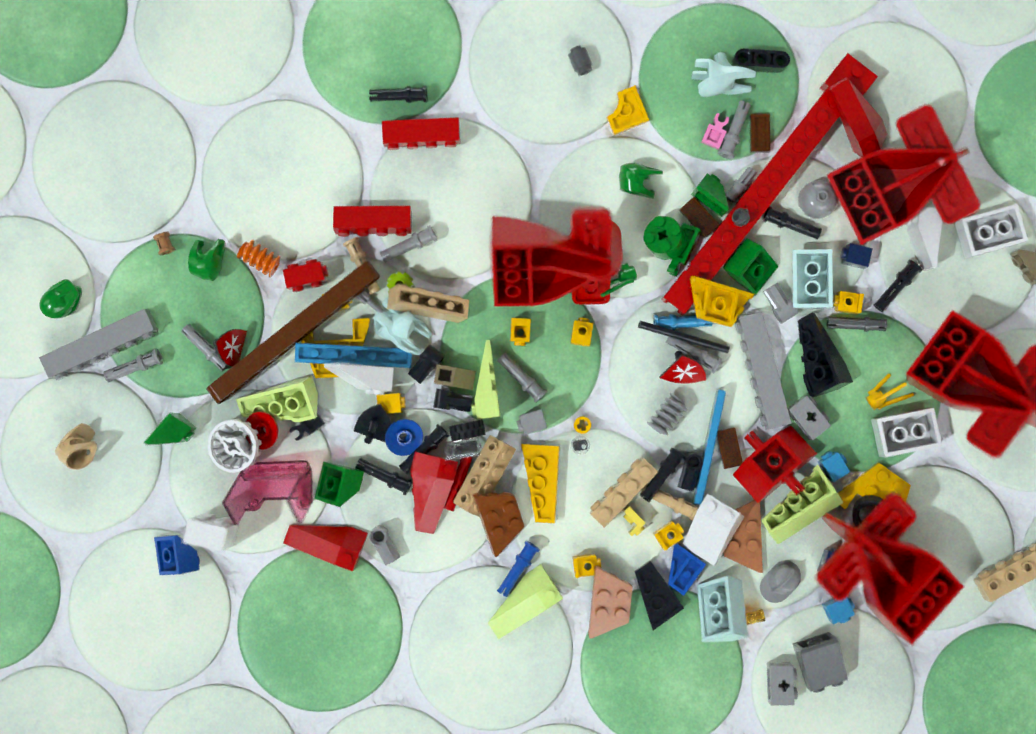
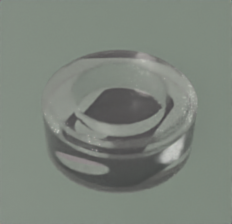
(580, 445)

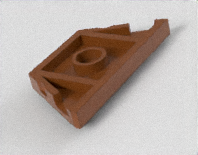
(499, 519)

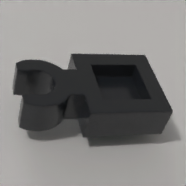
(308, 426)

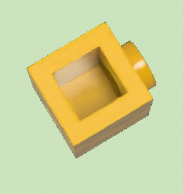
(581, 332)

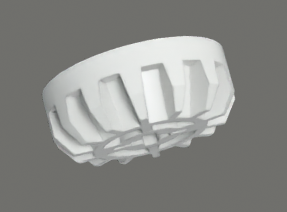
(223, 446)

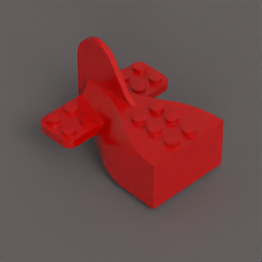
(896, 184)
(542, 265)
(975, 373)
(899, 579)

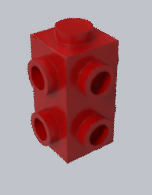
(310, 274)

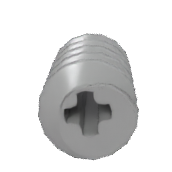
(667, 415)

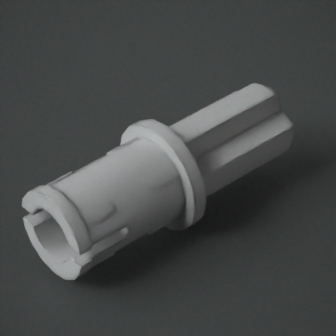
(741, 184)

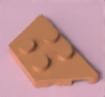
(746, 542)
(609, 603)

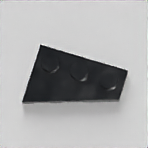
(657, 596)

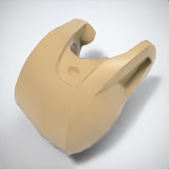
(74, 446)

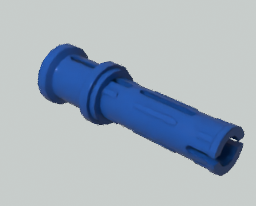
(523, 561)

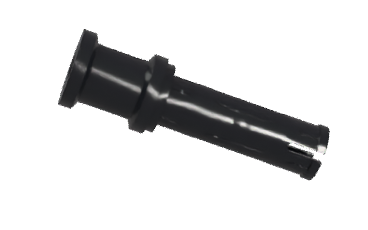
(408, 94)
(813, 232)
(905, 280)
(430, 442)
(666, 468)
(392, 480)

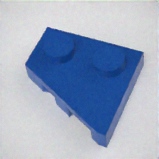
(684, 569)

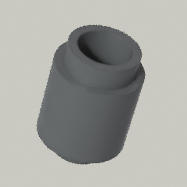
(580, 60)

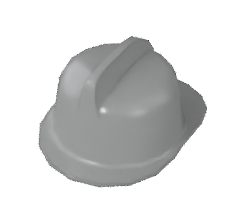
(780, 581)

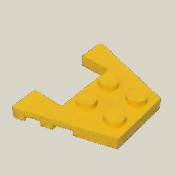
(360, 330)
(877, 482)

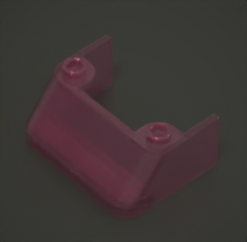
(271, 481)

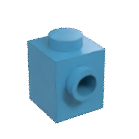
(834, 465)
(839, 610)

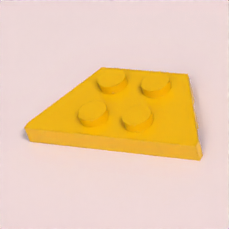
(717, 301)

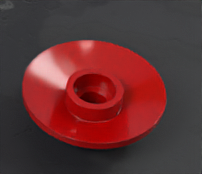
(264, 420)

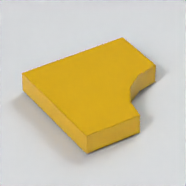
(629, 111)

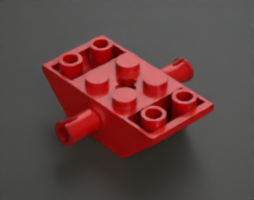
(761, 477)

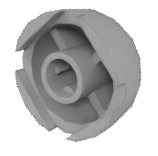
(817, 199)

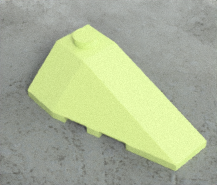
(486, 395)
(287, 401)
(527, 600)

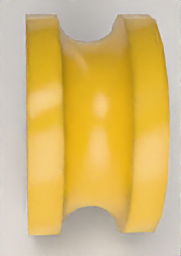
(576, 422)

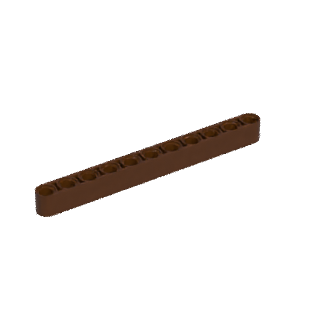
(293, 332)

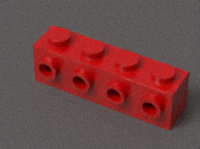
(421, 133)
(372, 220)

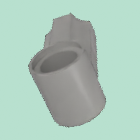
(781, 306)
(385, 546)

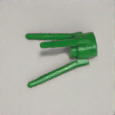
(625, 275)

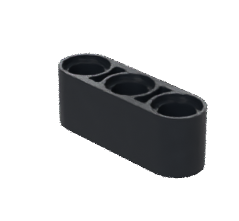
(768, 55)

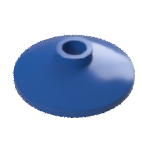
(403, 445)

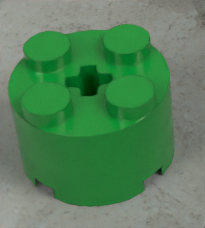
(655, 237)

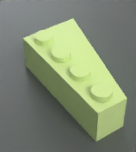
(802, 510)

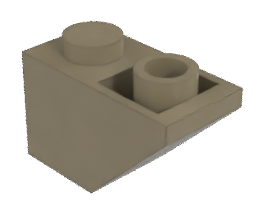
(1027, 263)
(454, 377)

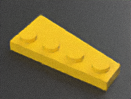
(542, 474)

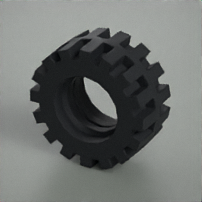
(467, 430)

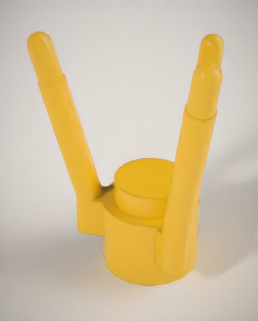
(878, 399)

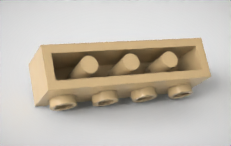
(427, 303)
(485, 476)
(626, 489)
(1007, 575)

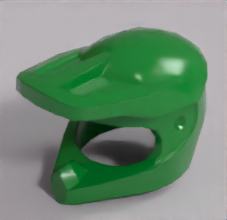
(632, 178)
(207, 264)
(59, 299)

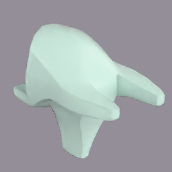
(721, 76)
(398, 327)

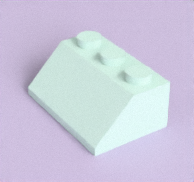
(812, 279)
(722, 610)

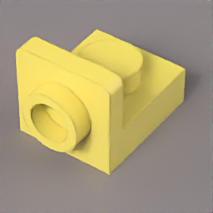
(632, 517)

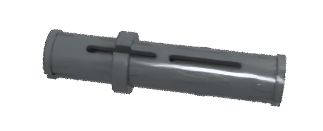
(857, 323)

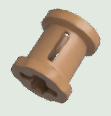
(164, 243)

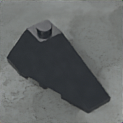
(822, 362)

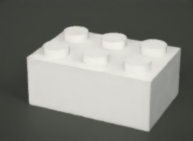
(991, 231)
(906, 432)
(211, 532)

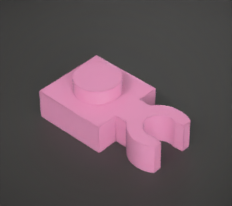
(714, 133)

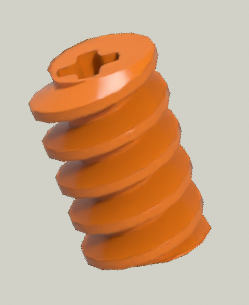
(259, 258)

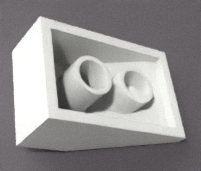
(925, 237)
(368, 378)
(712, 529)

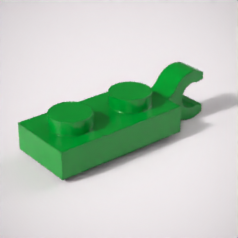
(692, 234)

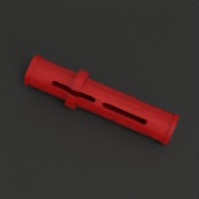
(460, 476)

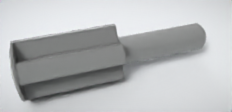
(365, 298)

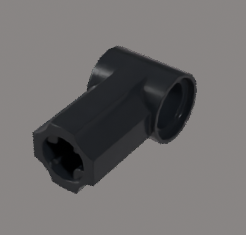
(428, 361)
(448, 400)
(690, 473)

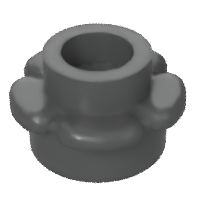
(740, 217)

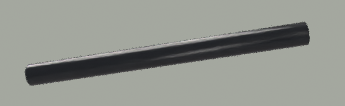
(684, 337)

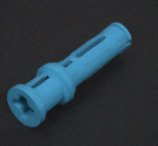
(673, 321)

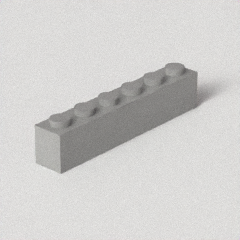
(98, 344)
(763, 370)

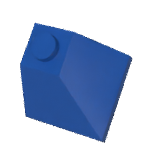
(175, 556)

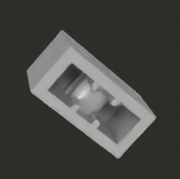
(531, 422)
(811, 428)
(775, 674)

